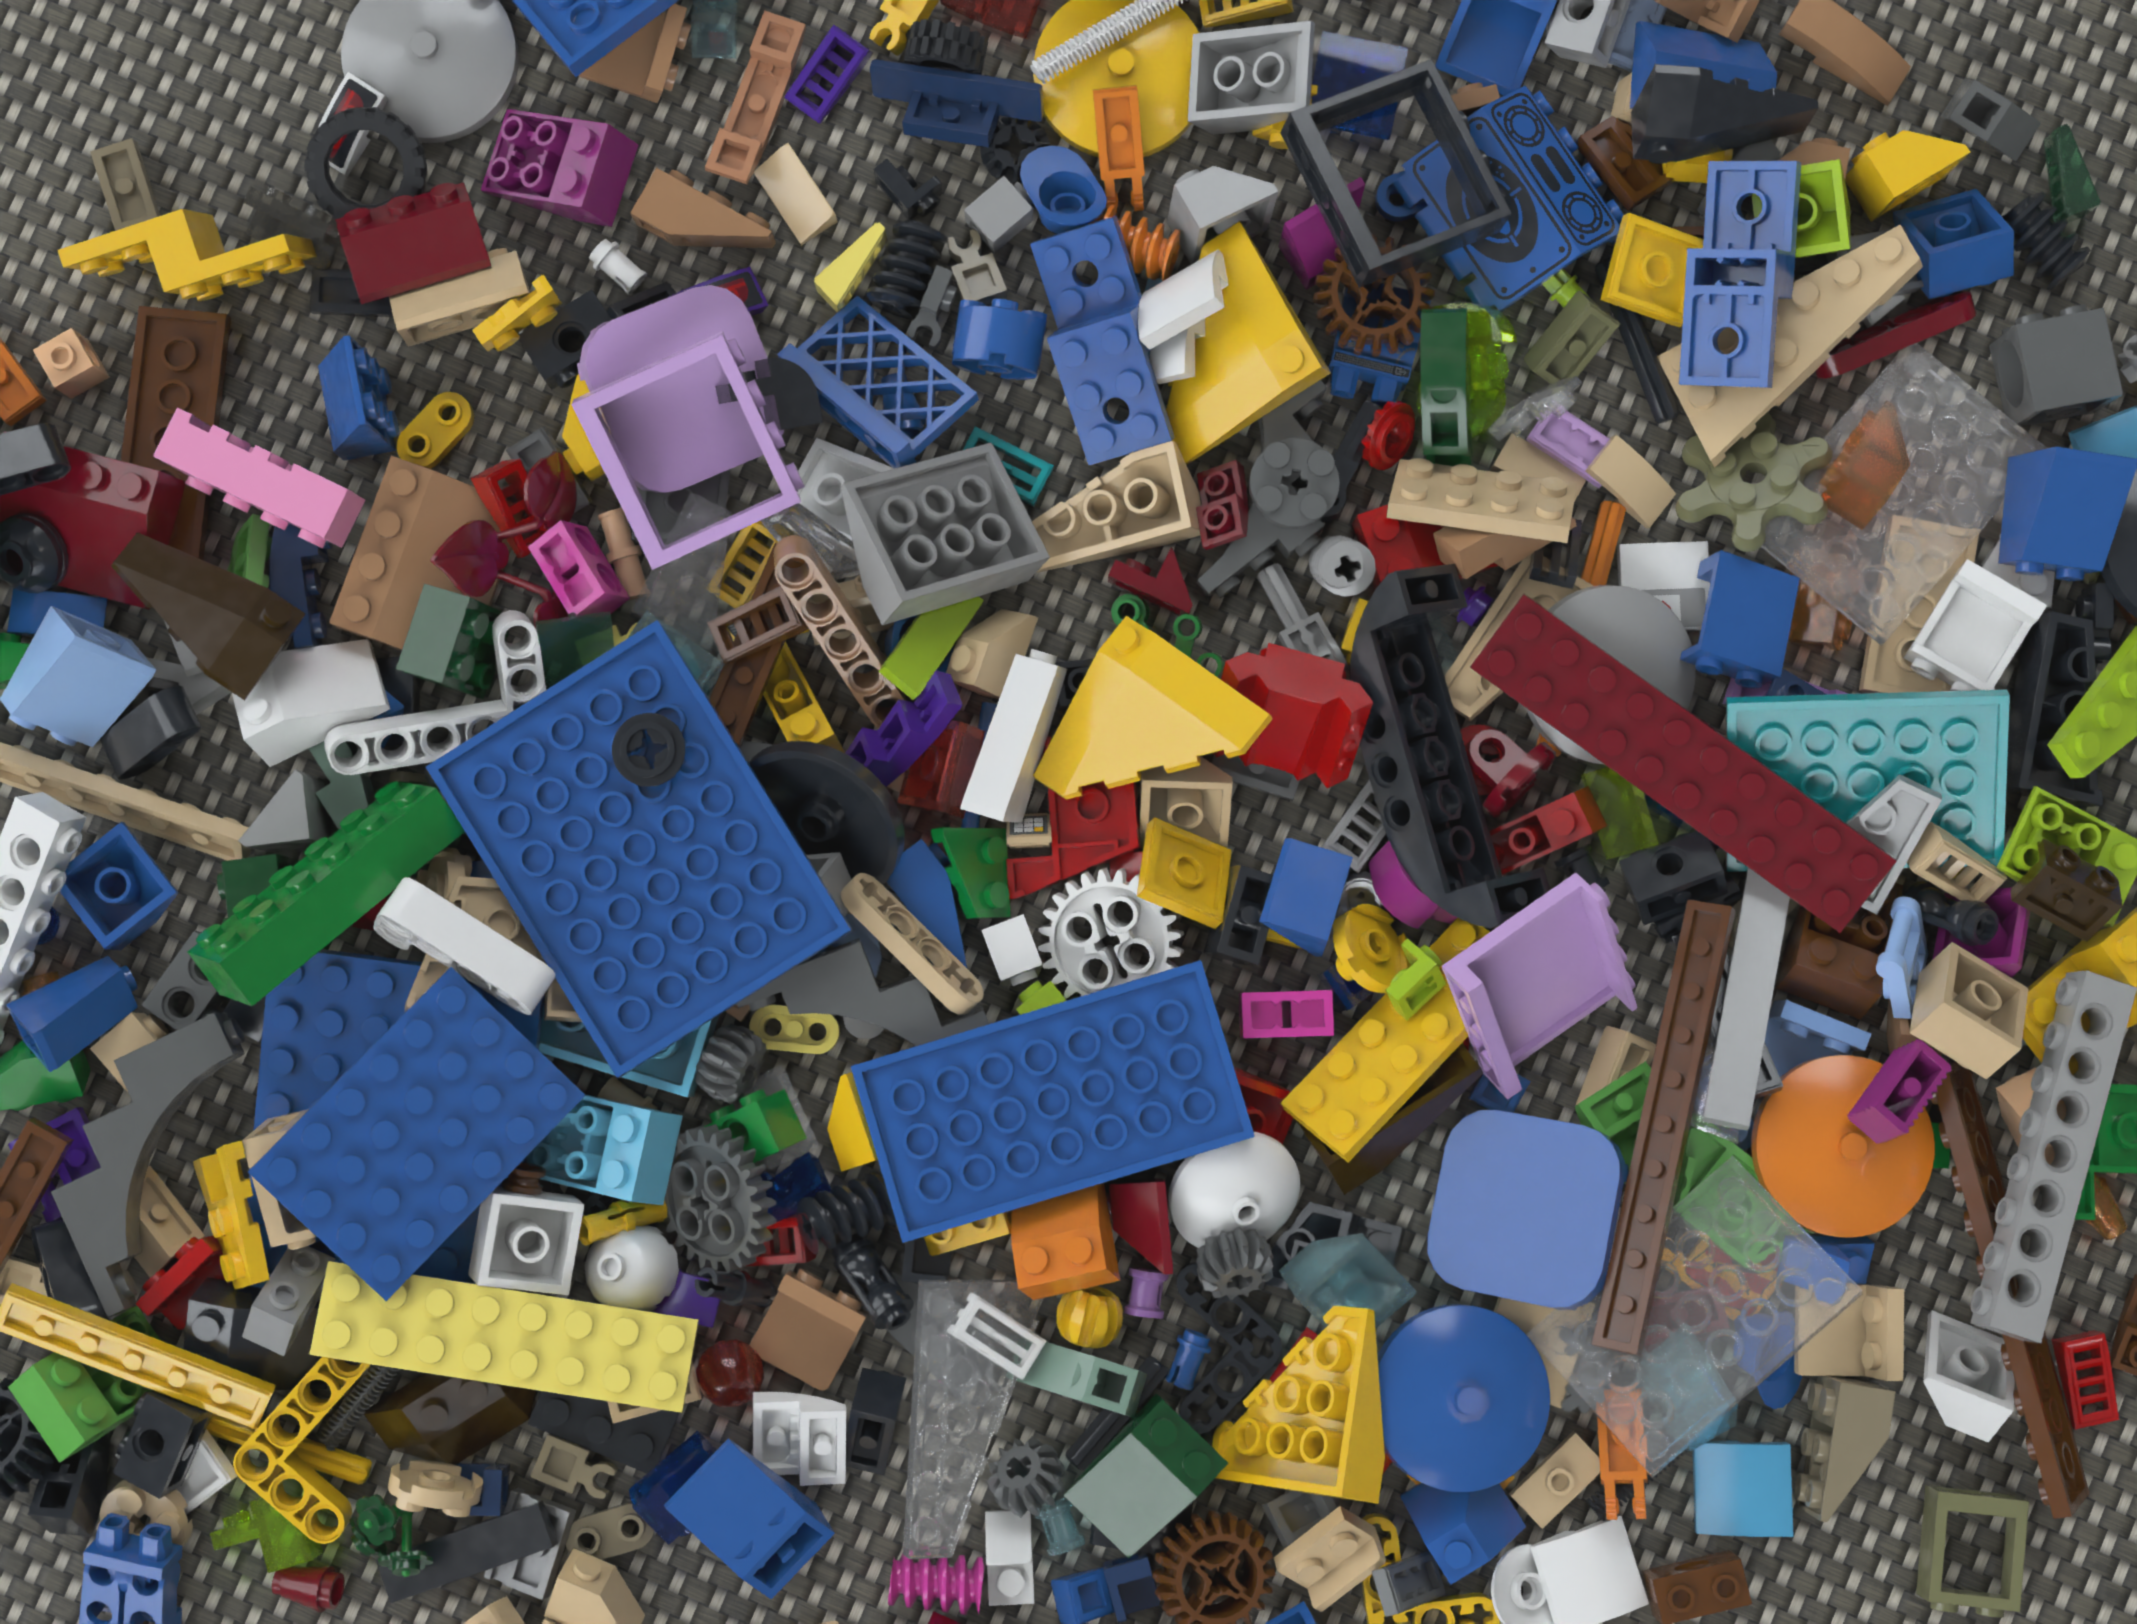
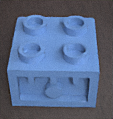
(1803, 1034)

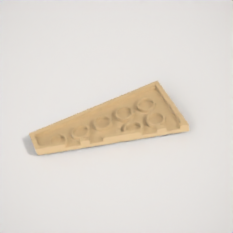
(1808, 327)

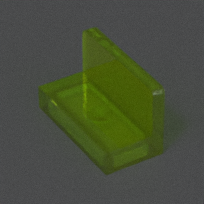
(1624, 812)

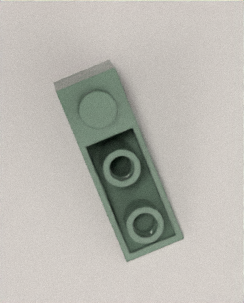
(1086, 1379)

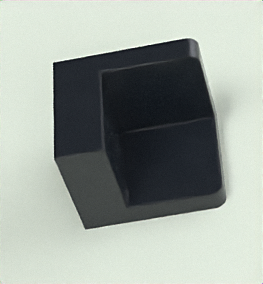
(921, 1265)

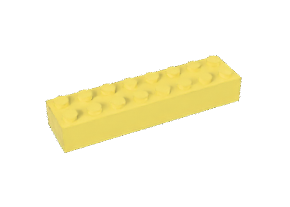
(508, 1338)

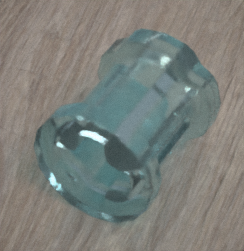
(1060, 1527)

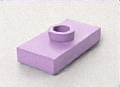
(1569, 442)

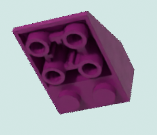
(560, 166)

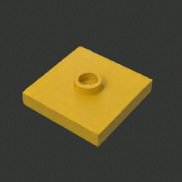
(1649, 269)
(1184, 873)

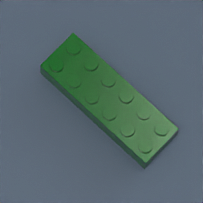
(325, 891)

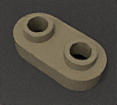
(609, 1532)

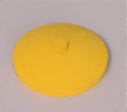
(1150, 57)

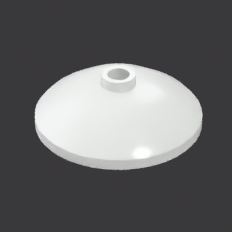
(1220, 1182)

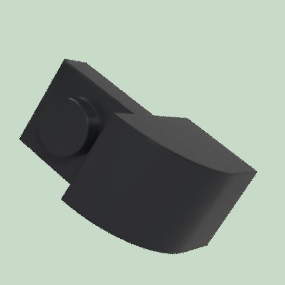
(786, 390)

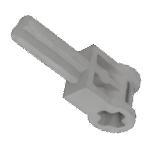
(1301, 631)

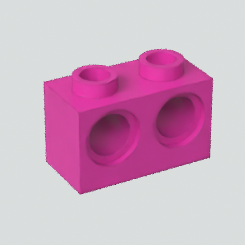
(578, 570)
(1286, 1014)

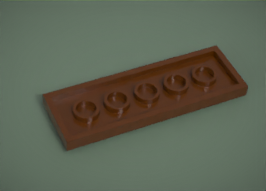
(175, 365)

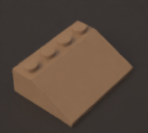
(392, 560)

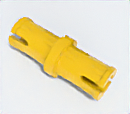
(619, 1217)

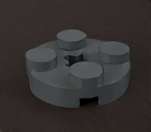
(1314, 466)

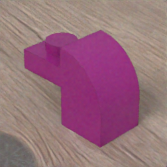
(1400, 893)

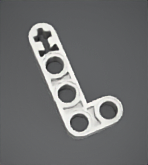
(460, 941)

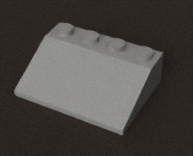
(940, 533)

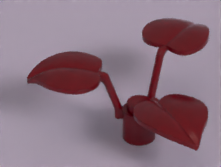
(476, 553)

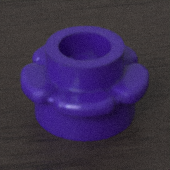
(1477, 604)

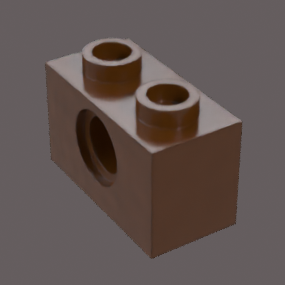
(1696, 1587)

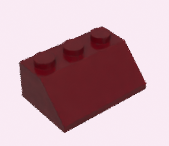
(412, 242)

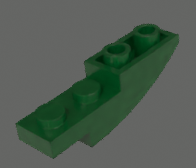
(1446, 386)

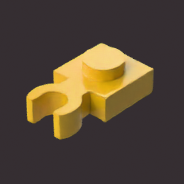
(899, 20)

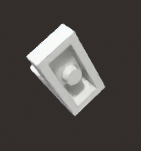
(1009, 1558)

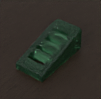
(2068, 177)

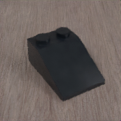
(216, 1329)

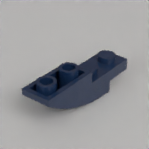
(297, 582)

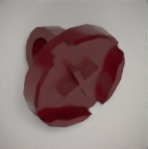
(1511, 775)

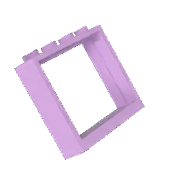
(621, 481)

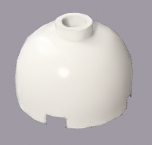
(632, 1269)

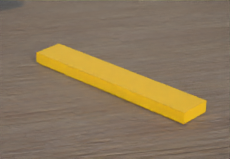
(134, 1356)

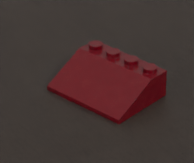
(97, 515)

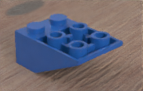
(357, 402)
(750, 1518)

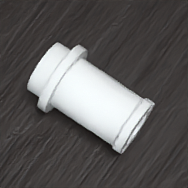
(617, 266)

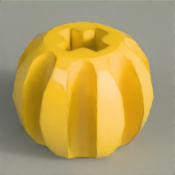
(1090, 1317)

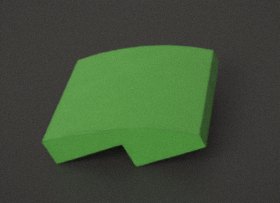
(1618, 1109)

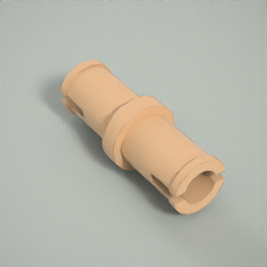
(623, 551)

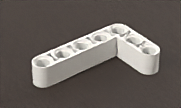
(457, 719)

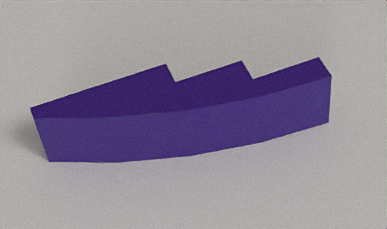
(907, 730)

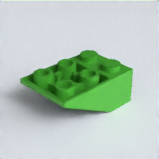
(75, 1401)

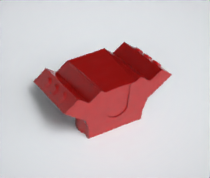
(1312, 709)

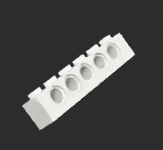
(57, 830)

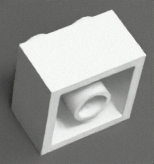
(526, 1241)

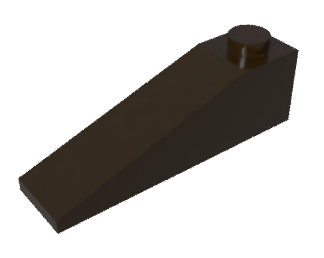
(1405, 1125)

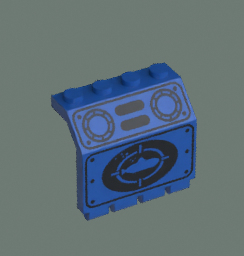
(1548, 191)

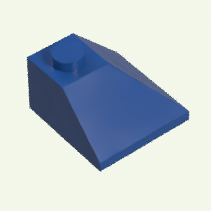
(1463, 1527)

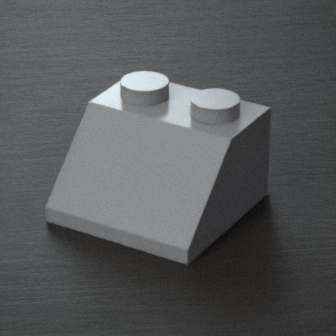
(1215, 200)

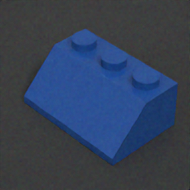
(1692, 48)

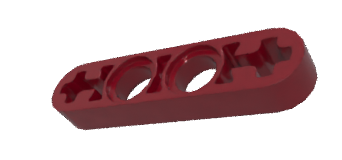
(1898, 333)

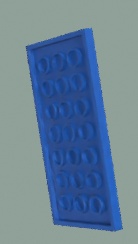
(1052, 1101)

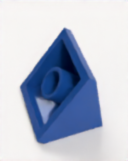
(1305, 894)

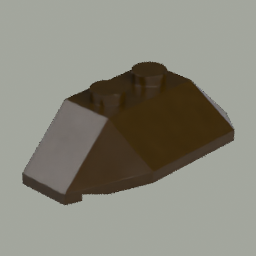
(448, 1416)

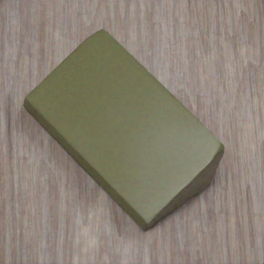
(1571, 340)

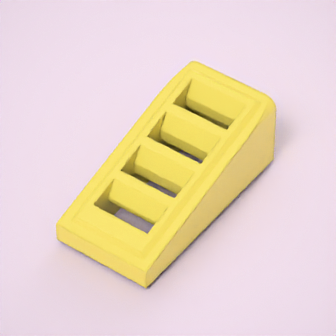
(843, 276)

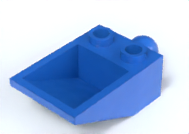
(1494, 41)

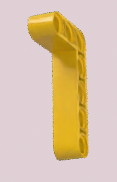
(287, 1465)

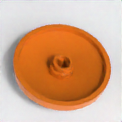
(1827, 1167)

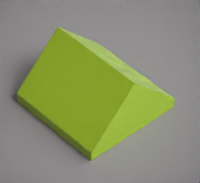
(1822, 210)

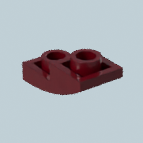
(1224, 504)

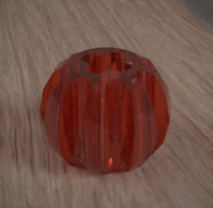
(730, 1373)

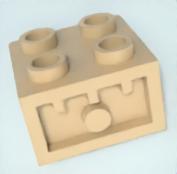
(1861, 1340)

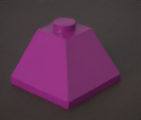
(1309, 242)

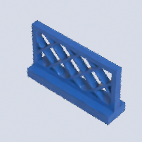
(858, 415)

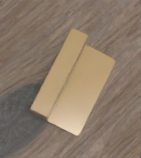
(162, 1225)

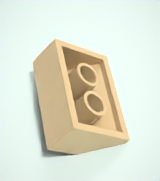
(459, 301)

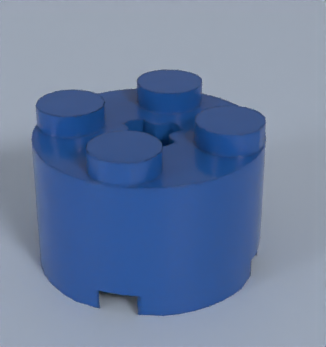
(998, 339)

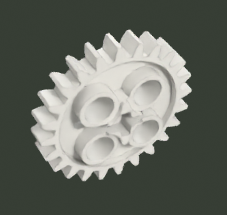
(1073, 954)

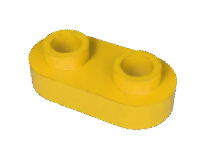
(438, 433)

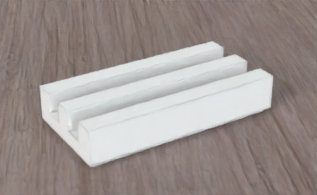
(967, 1318)

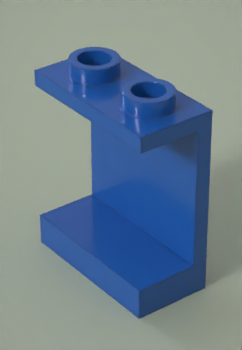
(1743, 620)

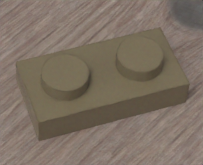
(125, 183)

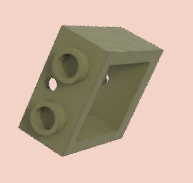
(1937, 1503)

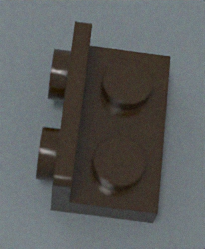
(2069, 891)

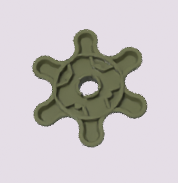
(1755, 505)

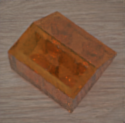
(1867, 467)

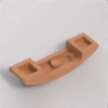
(758, 99)

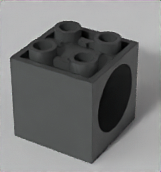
(2056, 366)

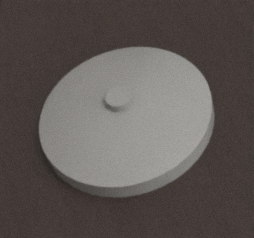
(435, 60)
(1634, 631)

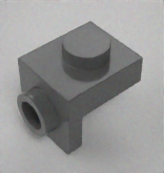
(1297, 1513)

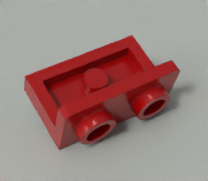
(171, 1290)

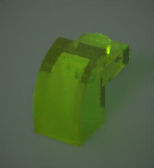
(1487, 333)
(279, 1539)

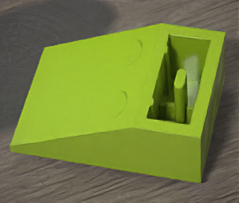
(2067, 825)

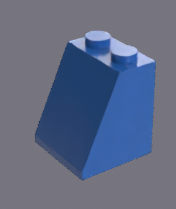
(2062, 510)

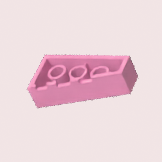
(259, 480)

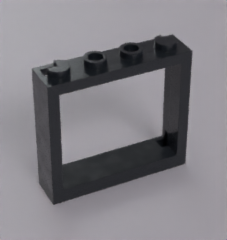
(1335, 200)

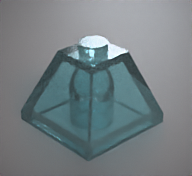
(1347, 1274)

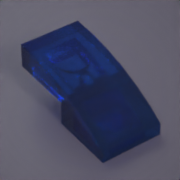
(797, 1181)

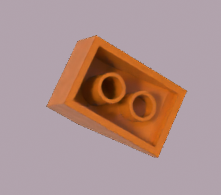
(1064, 1244)

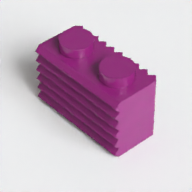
(1899, 1092)

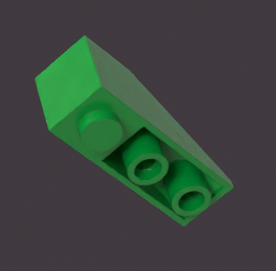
(28, 1082)

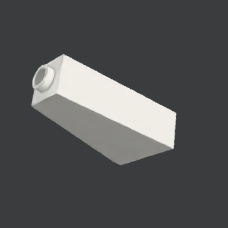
(1015, 739)

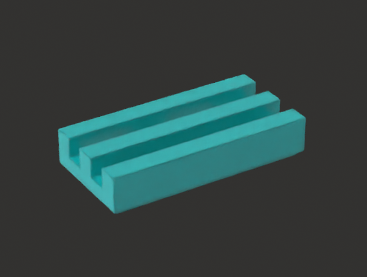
(1037, 483)

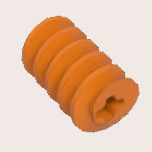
(1147, 248)

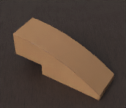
(1846, 48)
(1477, 549)

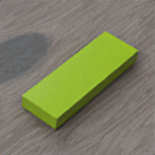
(927, 645)

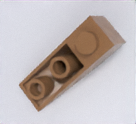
(688, 217)

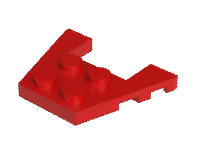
(1083, 835)

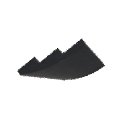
(1325, 1222)

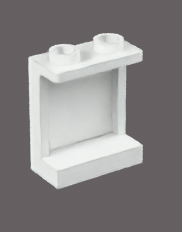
(1973, 630)

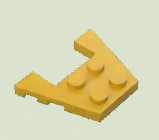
(230, 1215)

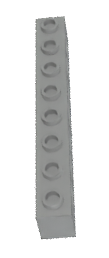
(2073, 1141)

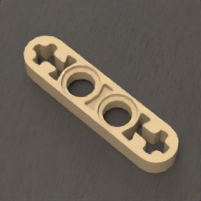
(878, 909)

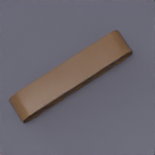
(831, 616)

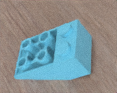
(611, 1150)

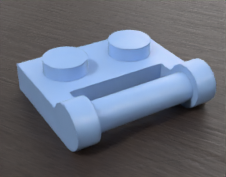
(1903, 957)

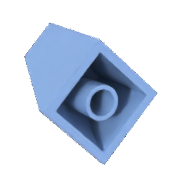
(75, 679)

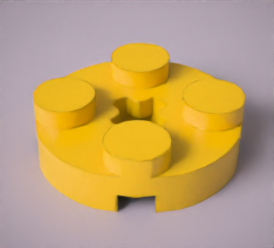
(1368, 947)

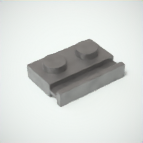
(535, 1572)

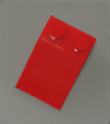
(1398, 543)

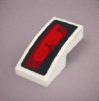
(351, 94)

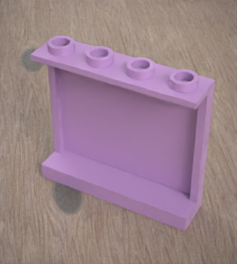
(1538, 977)

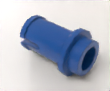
(1188, 1358)

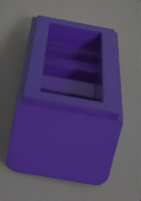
(815, 65)

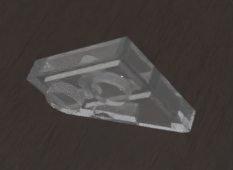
(831, 545)

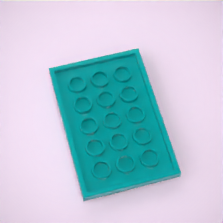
(1856, 744)

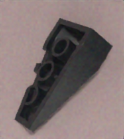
(1693, 115)

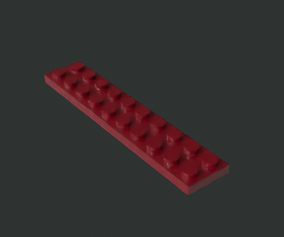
(1683, 763)

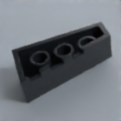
(2050, 681)

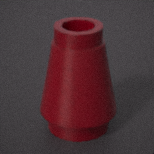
(310, 1586)

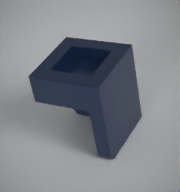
(494, 1489)
(1130, 1584)

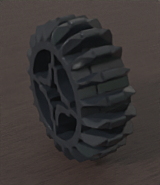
(21, 1447)

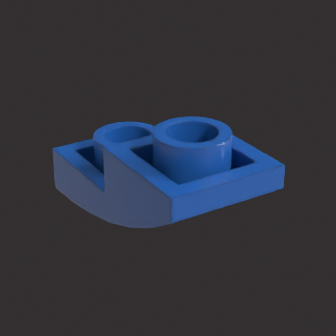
(29, 609)

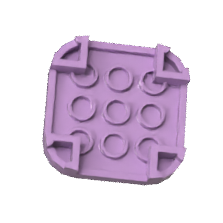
(675, 426)

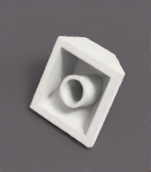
(1967, 1377)

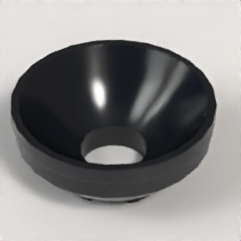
(40, 549)

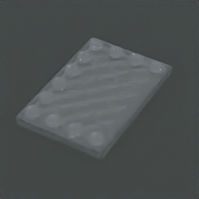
(1943, 501)
(1727, 1310)

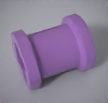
(1146, 1293)

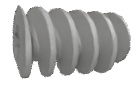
(1357, 573)

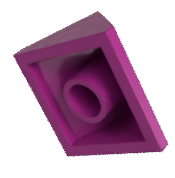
(2008, 945)

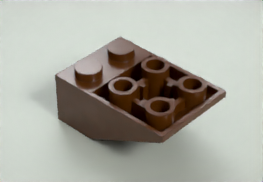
(1837, 966)

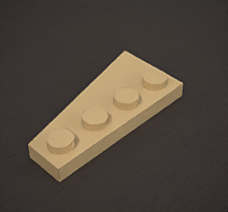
(1467, 688)

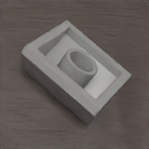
(291, 817)

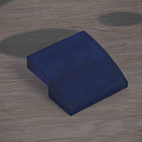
(1351, 62)

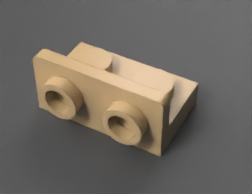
(1332, 1557)

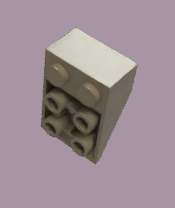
(1844, 1436)

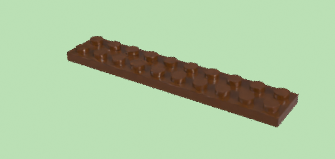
(2037, 1383)

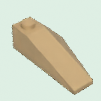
(1128, 510)

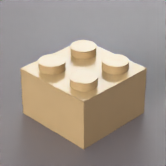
(1969, 1011)

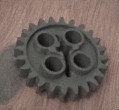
(718, 1199)

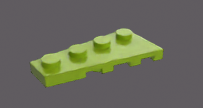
(2103, 717)

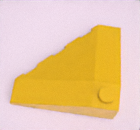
(1248, 359)
(1143, 711)
(1318, 1420)

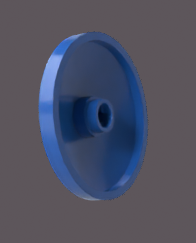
(1461, 1397)

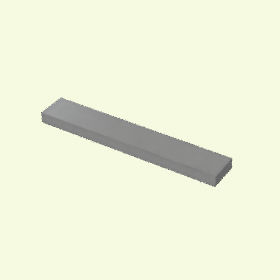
(1746, 1004)

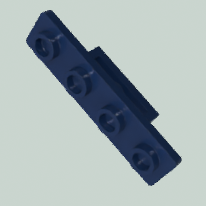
(954, 103)

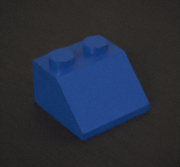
(1958, 242)
(117, 888)

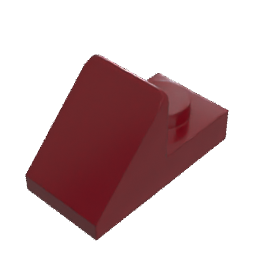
(1165, 590)

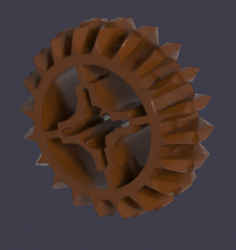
(1389, 308)
(1236, 1538)

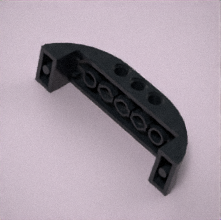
(1420, 756)

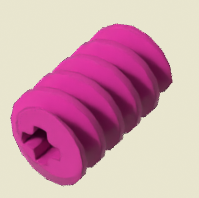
(937, 1582)

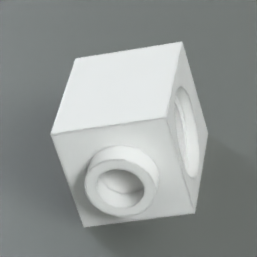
(1013, 950)

